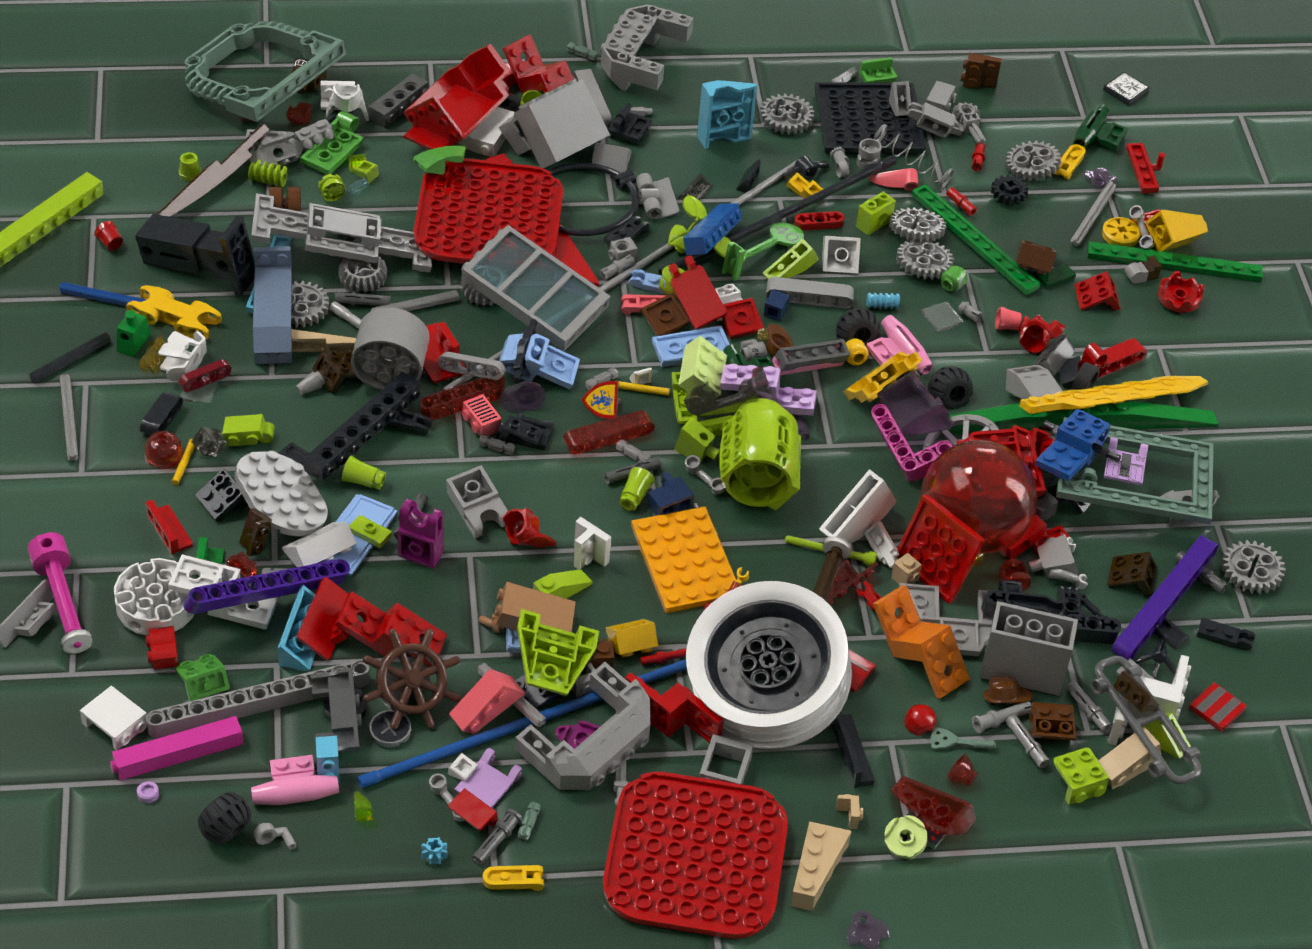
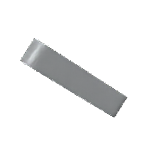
(595, 93)
(813, 292)

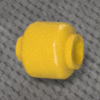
(857, 351)

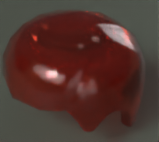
(300, 114)

